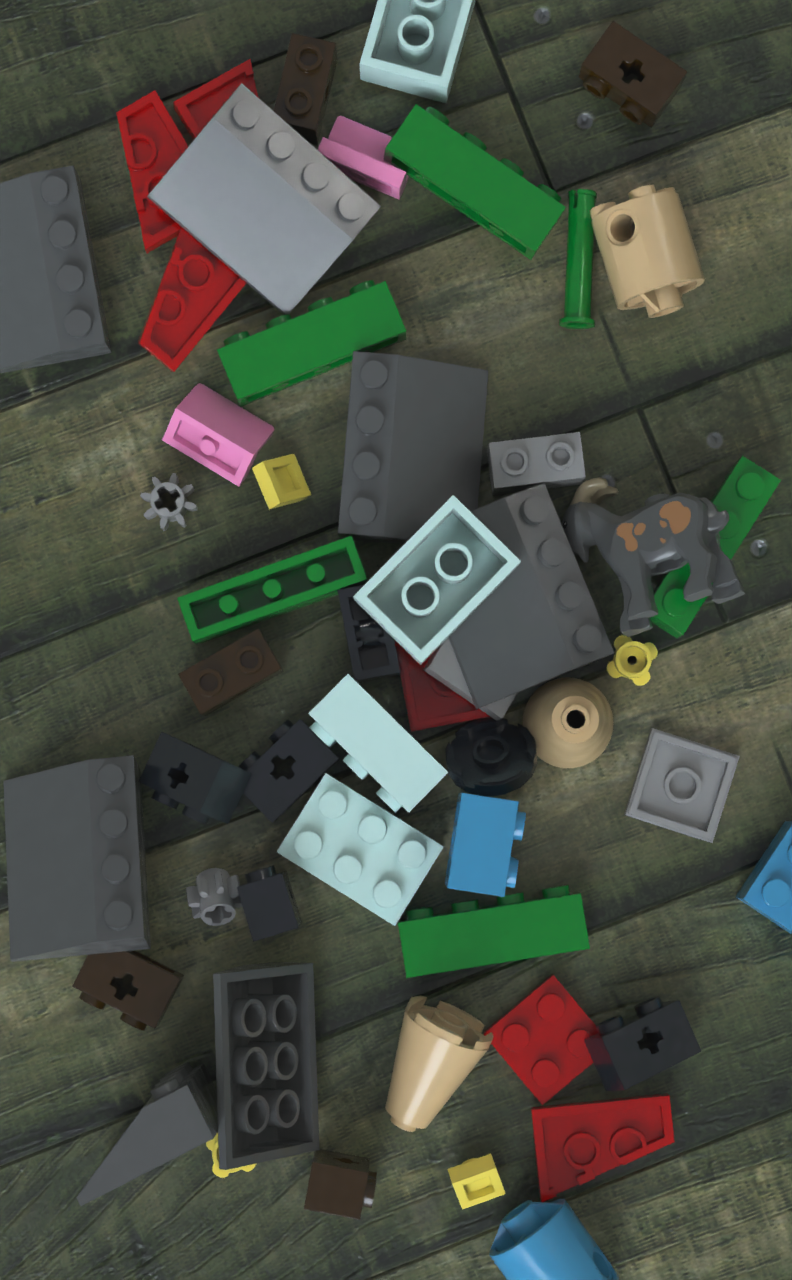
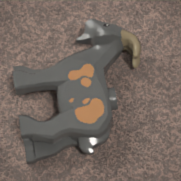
(652, 543)

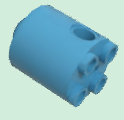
(548, 1244)

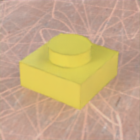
(281, 481)
(476, 1181)

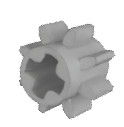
(181, 502)
(214, 896)

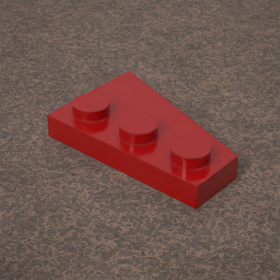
(188, 301)
(595, 1136)

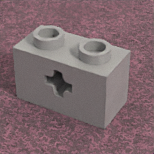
(535, 461)

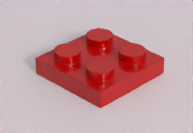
(544, 1039)

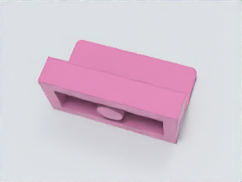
(360, 156)
(217, 433)

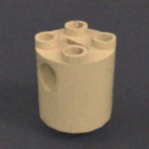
(647, 250)

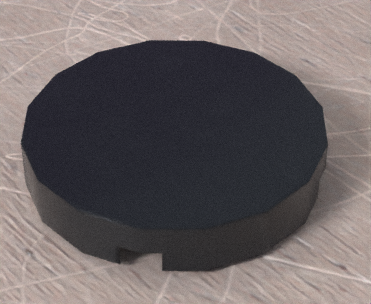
(491, 757)

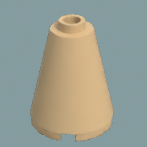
(547, 722)
(432, 1060)

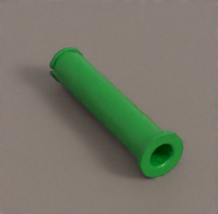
(579, 261)

